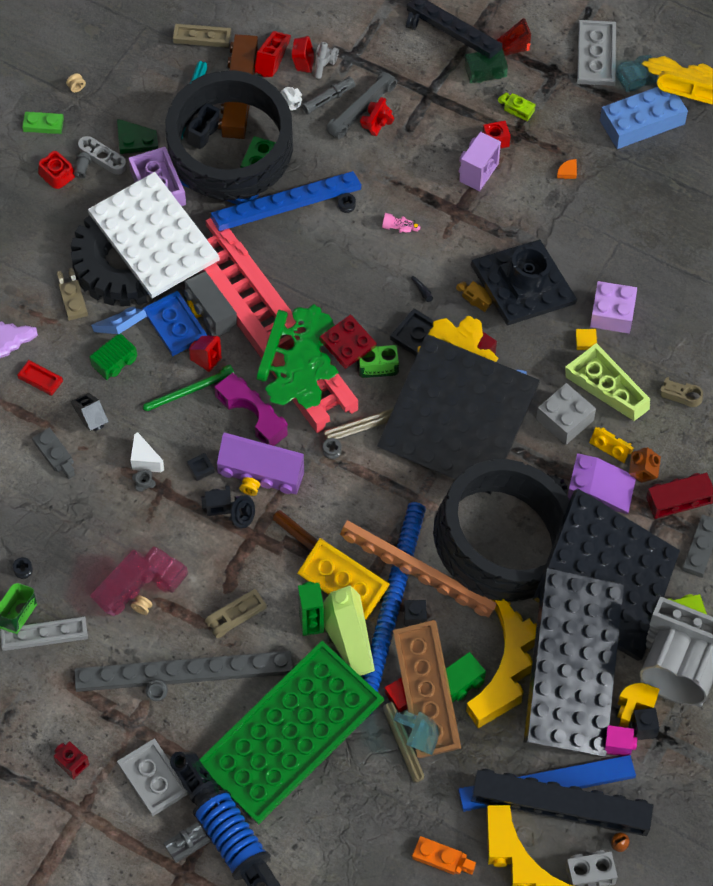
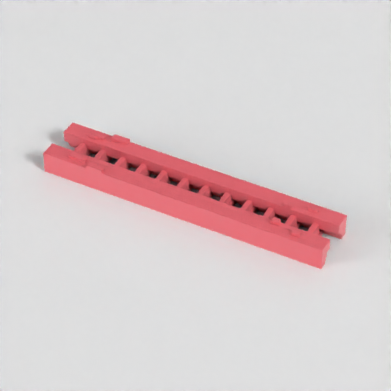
(251, 324)

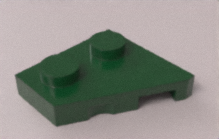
(135, 138)

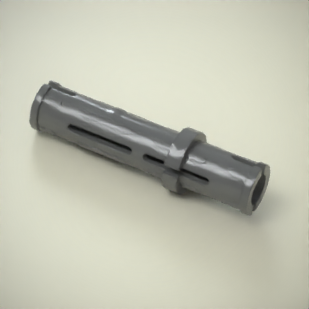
(334, 91)

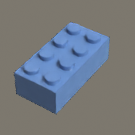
(642, 116)

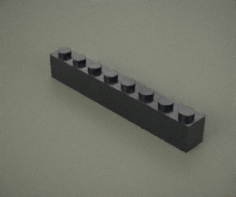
(563, 802)

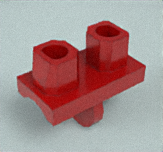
(379, 116)

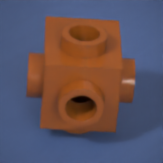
(644, 465)

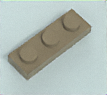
(202, 35)

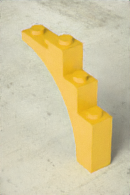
(502, 691)
(507, 849)

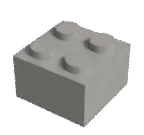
(565, 414)

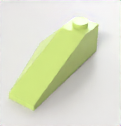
(347, 628)

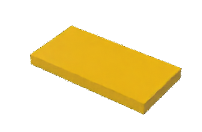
(337, 570)

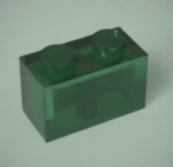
(482, 68)

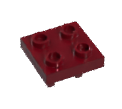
(347, 341)

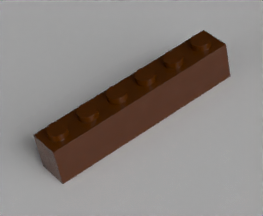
(243, 59)

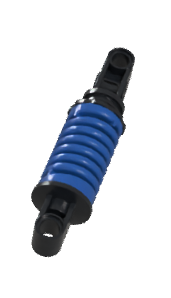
(223, 822)

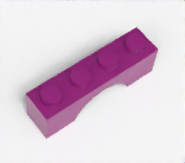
(236, 394)

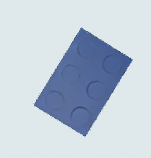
(174, 323)

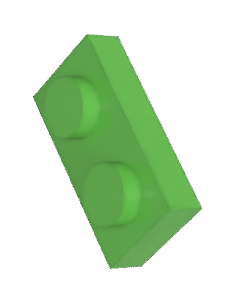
(43, 122)

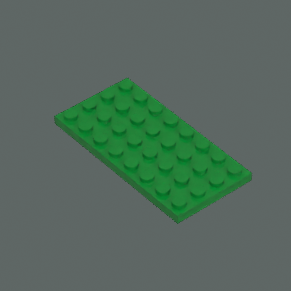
(290, 731)

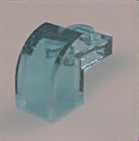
(424, 731)

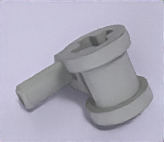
(323, 56)

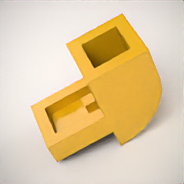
(636, 697)

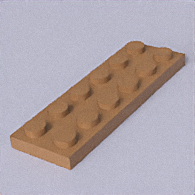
(427, 681)

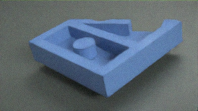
(119, 322)

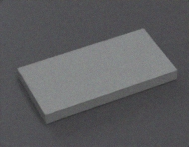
(596, 52)

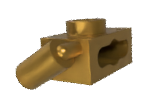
(475, 295)

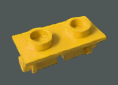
(609, 444)

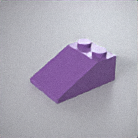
(603, 482)

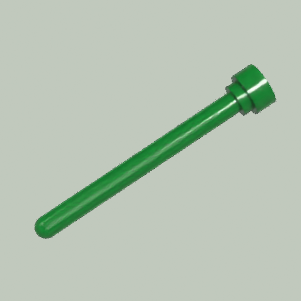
(225, 372)

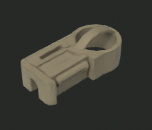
(677, 392)

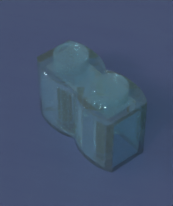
(634, 74)

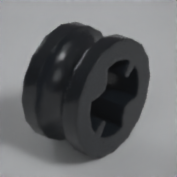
(412, 20)
(349, 207)
(28, 570)

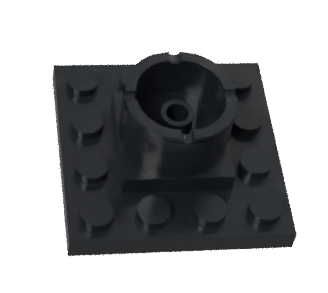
(523, 282)

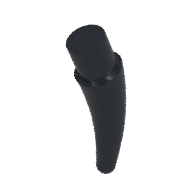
(425, 292)

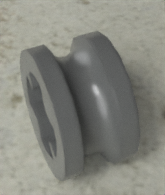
(337, 451)

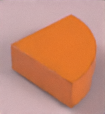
(568, 170)

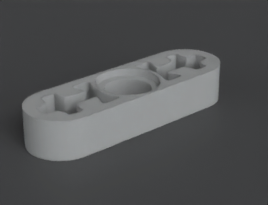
(105, 162)

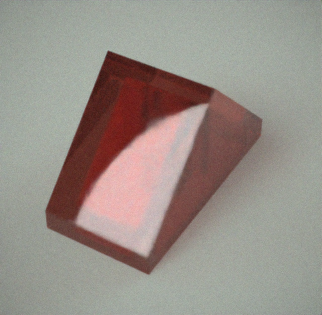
(516, 39)

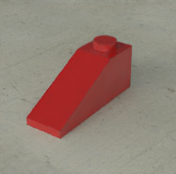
(271, 54)

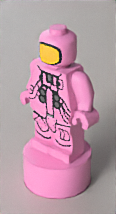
(402, 224)

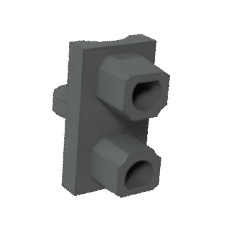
(186, 842)

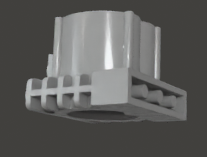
(679, 653)

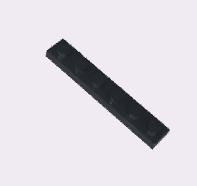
(455, 27)

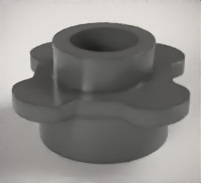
(143, 475)

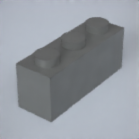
(210, 303)

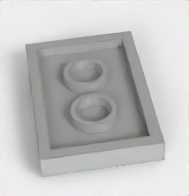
(152, 777)

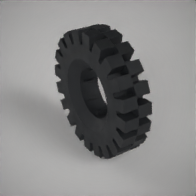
(96, 274)

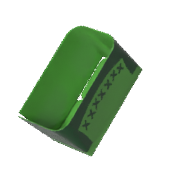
(373, 368)
(25, 595)

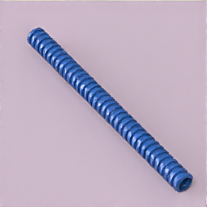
(394, 594)

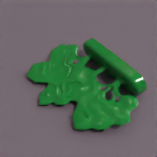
(302, 363)

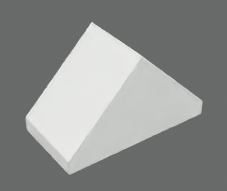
(144, 457)

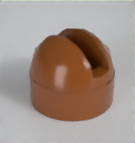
(622, 845)

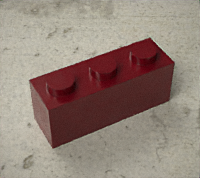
(680, 495)

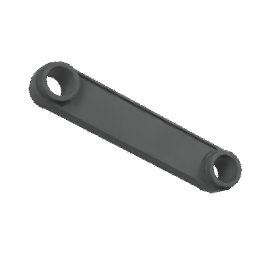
(339, 126)

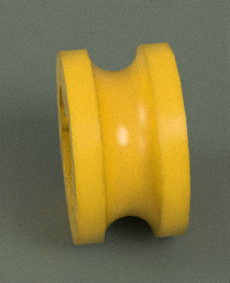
(249, 486)

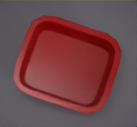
(303, 54)
(56, 170)

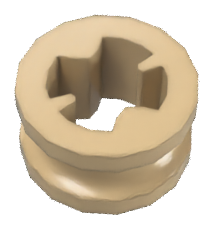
(75, 82)
(141, 605)

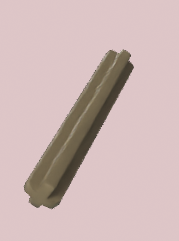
(358, 425)
(401, 739)

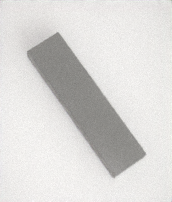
(45, 634)

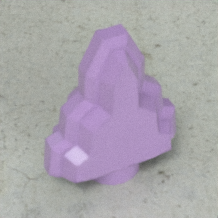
(12, 337)

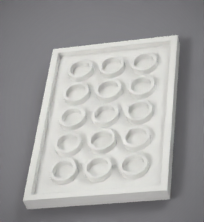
(153, 234)

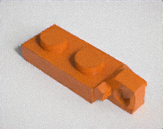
(442, 857)

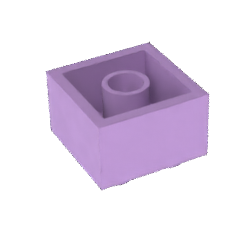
(479, 161)
(613, 307)

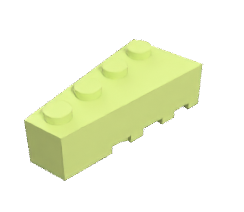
(608, 382)

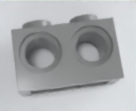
(592, 875)

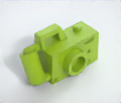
(517, 105)

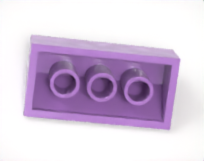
(263, 462)

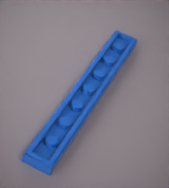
(581, 775)

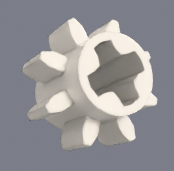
(292, 97)

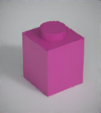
(620, 741)

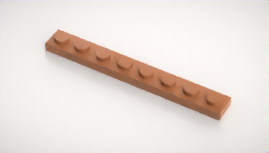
(415, 567)

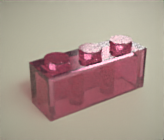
(124, 583)

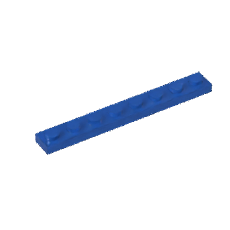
(285, 201)

